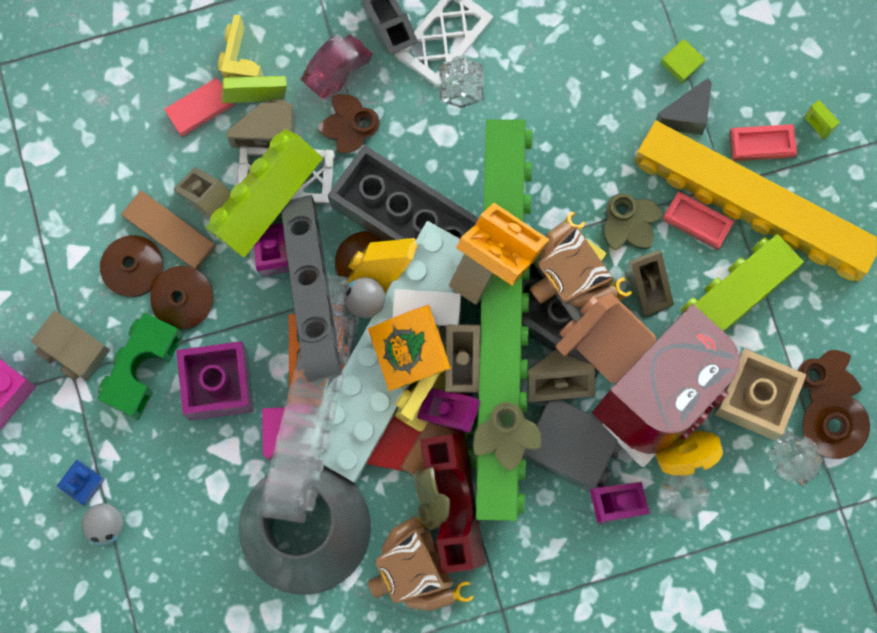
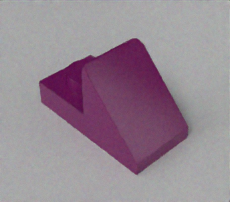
(271, 252)
(449, 410)
(619, 502)

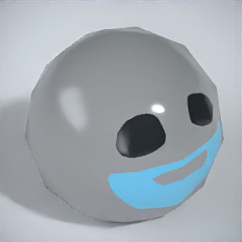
(364, 297)
(102, 524)

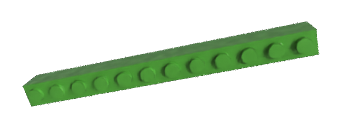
(502, 319)

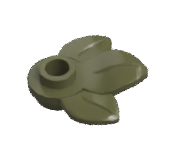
(633, 225)
(507, 441)
(434, 506)

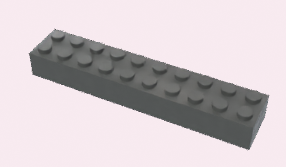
(398, 206)

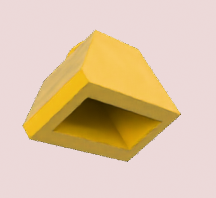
(383, 261)

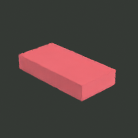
(197, 107)
(763, 142)
(698, 220)

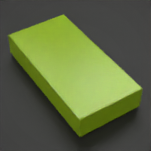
(253, 89)

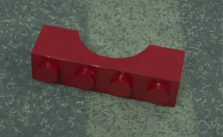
(460, 537)

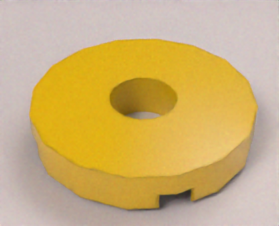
(697, 450)

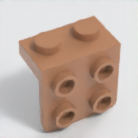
(607, 337)

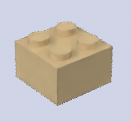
(761, 395)

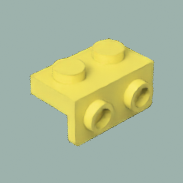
(411, 400)

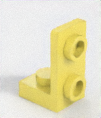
(228, 61)

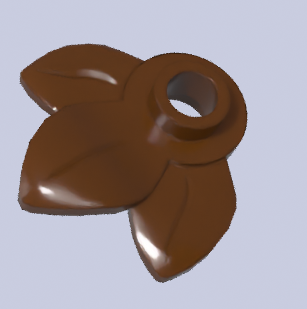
(345, 123)
(831, 375)

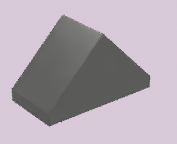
(690, 111)

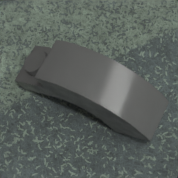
(390, 24)

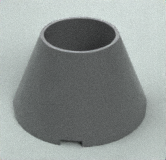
(327, 564)

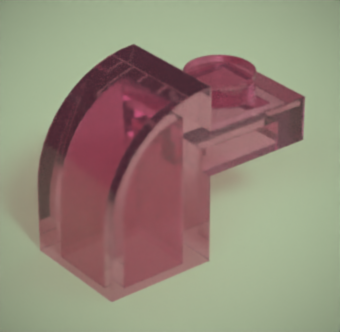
(333, 64)

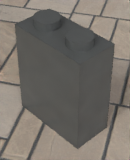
(573, 446)

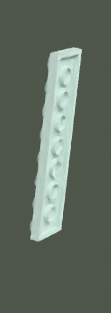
(365, 401)

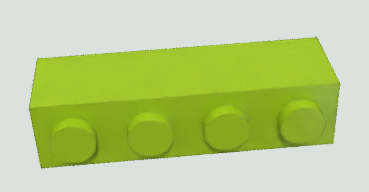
(263, 192)
(747, 282)

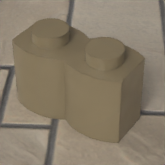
(70, 346)

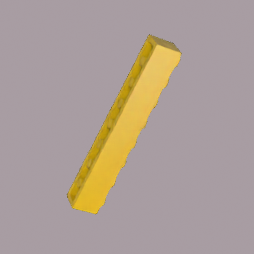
(757, 201)

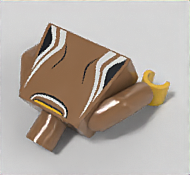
(573, 268)
(413, 570)

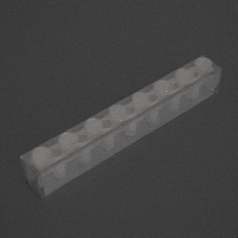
(304, 426)

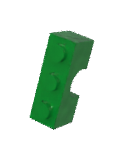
(147, 340)

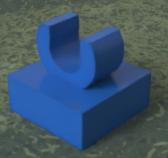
(80, 482)

